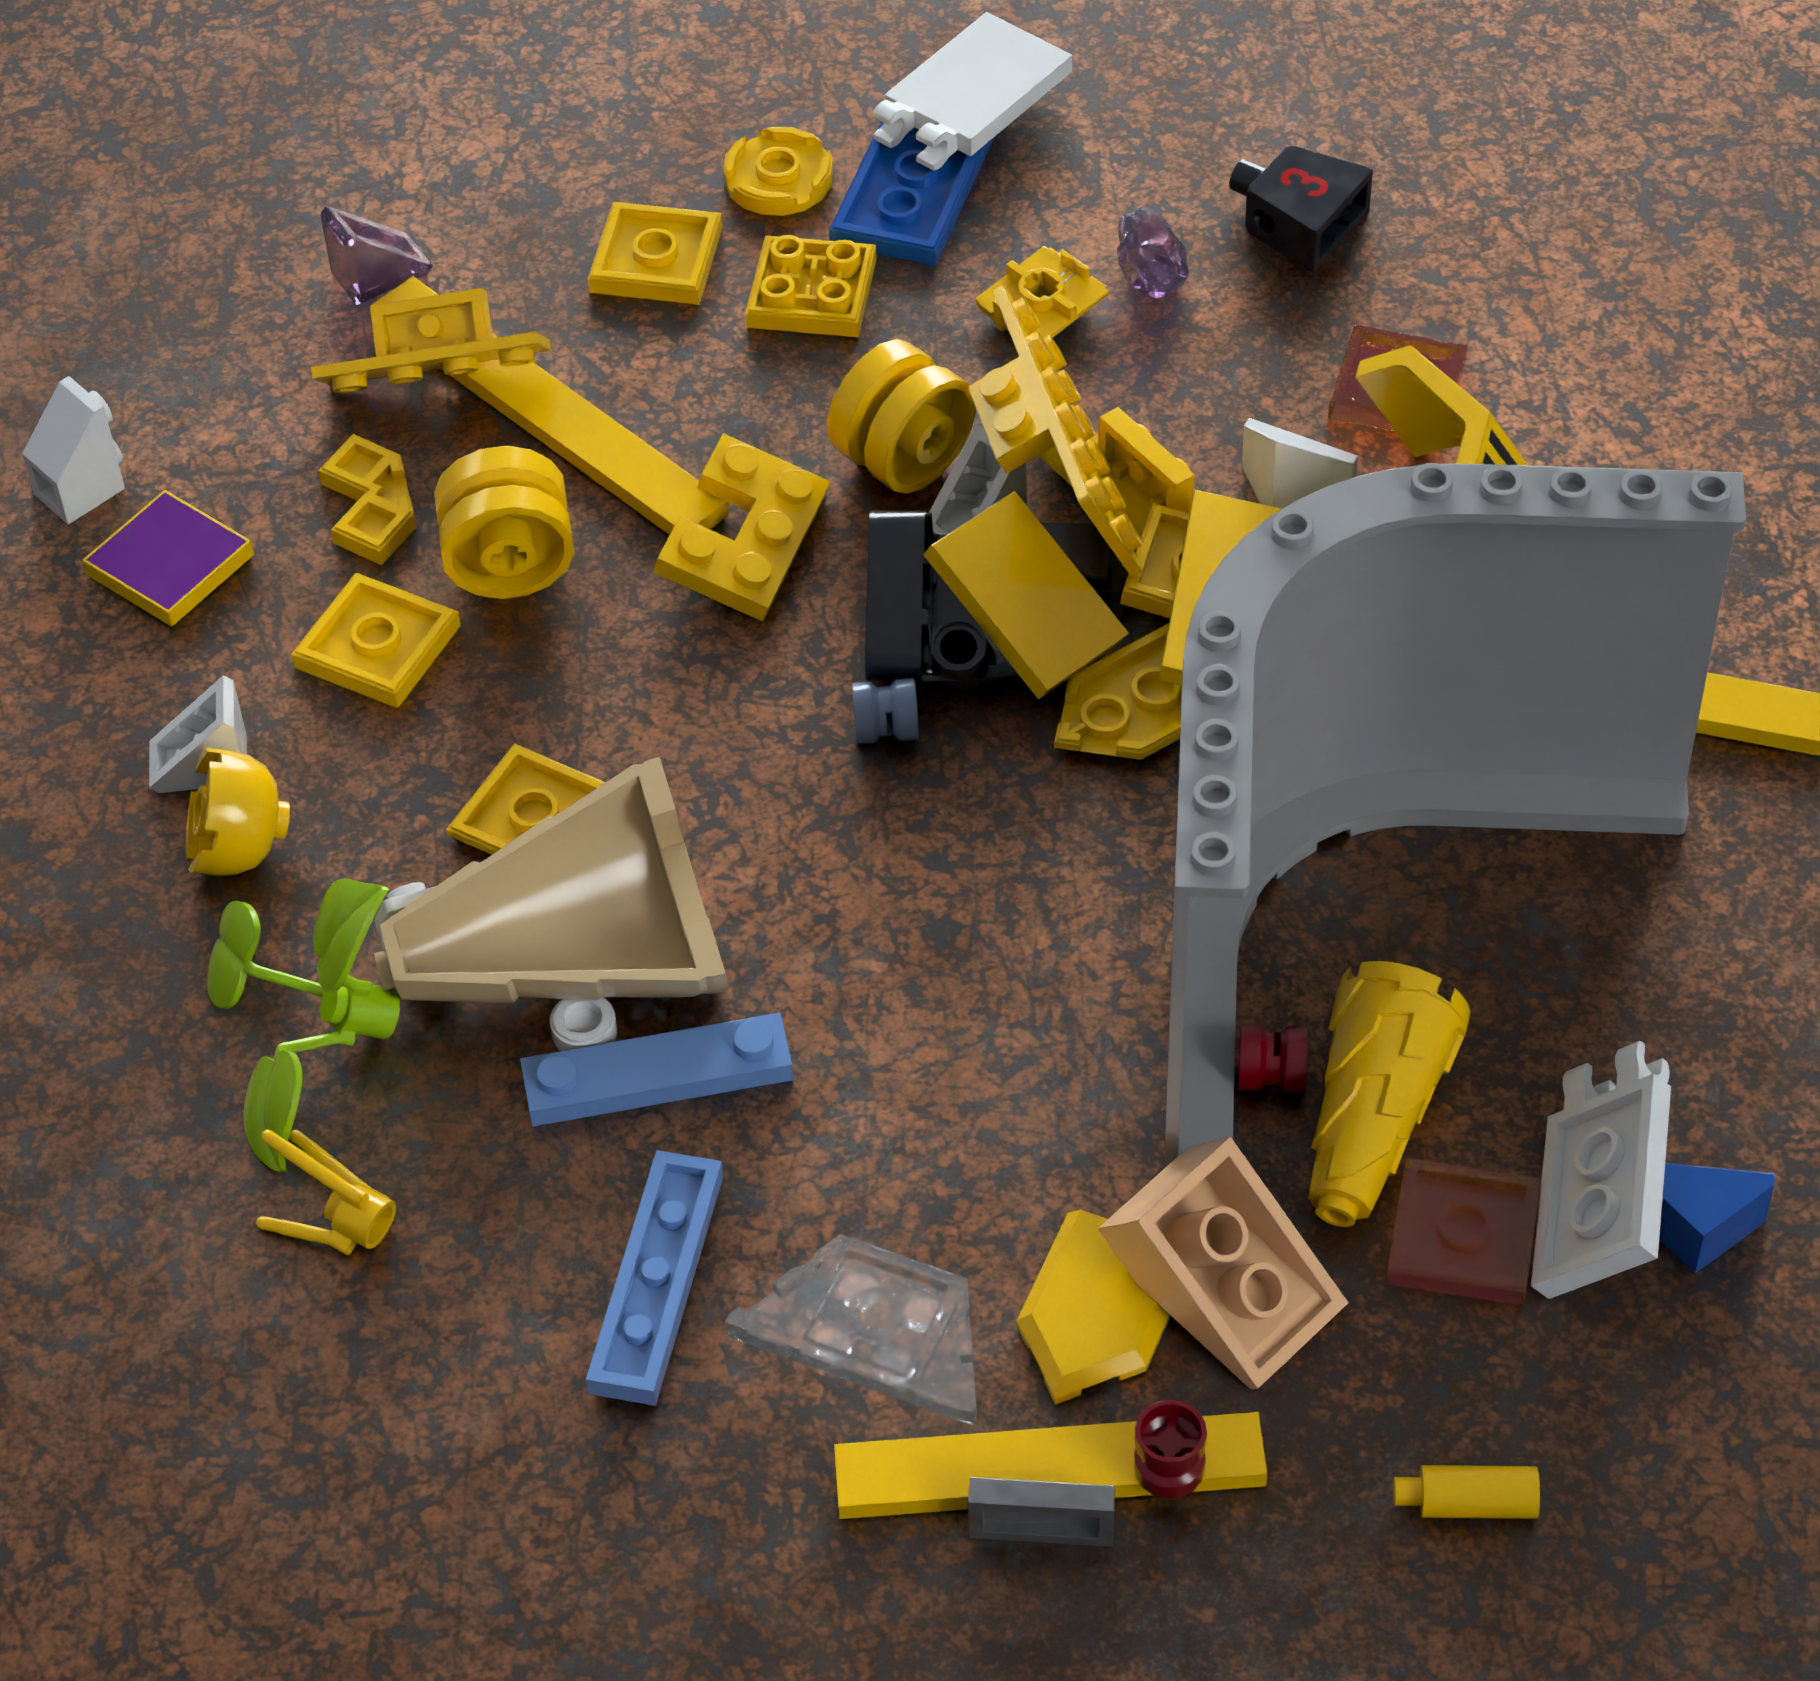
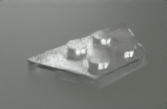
(873, 1324)

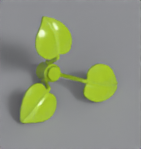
(346, 1002)

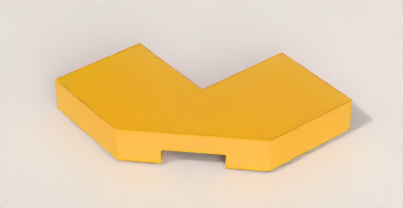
(383, 506)

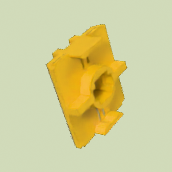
(1045, 275)

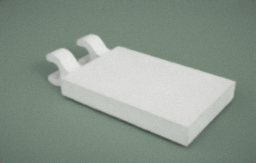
(970, 89)
(1603, 1175)

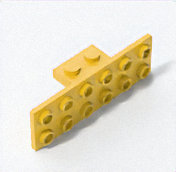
(1031, 410)

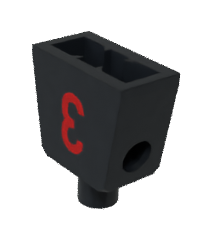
(1303, 202)

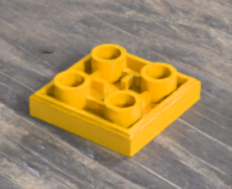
(811, 286)

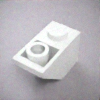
(73, 453)

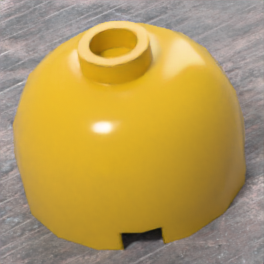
(233, 814)

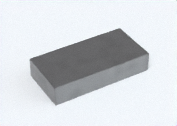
(1041, 1511)

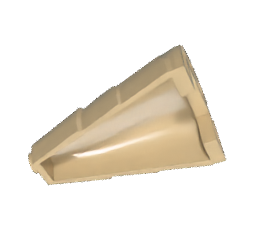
(566, 911)

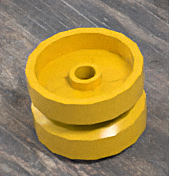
(901, 416)
(503, 522)

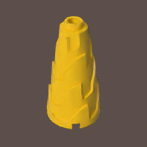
(1381, 1071)

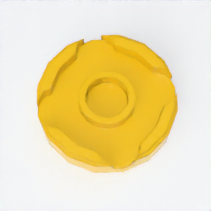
(778, 171)

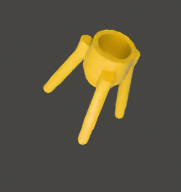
(354, 1208)

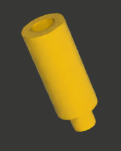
(1471, 1491)

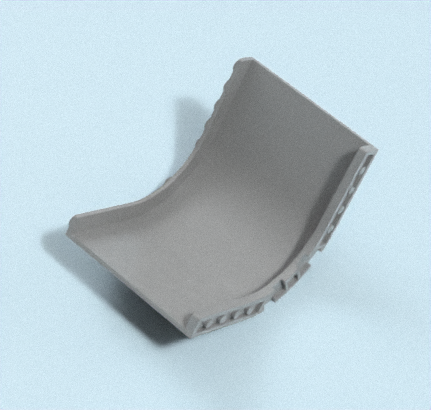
(1430, 662)

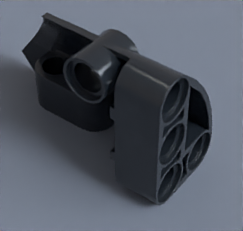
(919, 618)

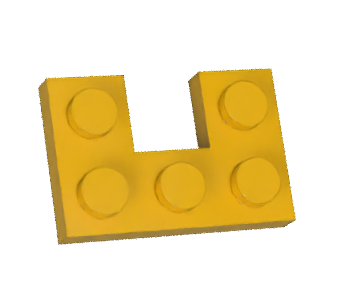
(754, 565)

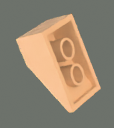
(1224, 1260)

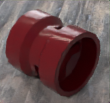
(1273, 1058)
(1170, 1449)

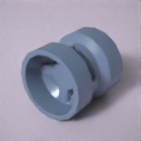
(885, 711)

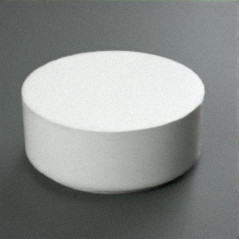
(582, 1023)

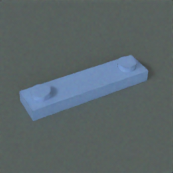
(656, 1069)
(655, 1278)

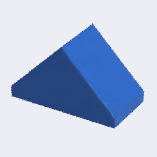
(1711, 1210)

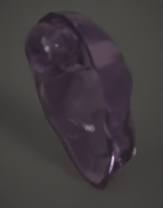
(1151, 253)

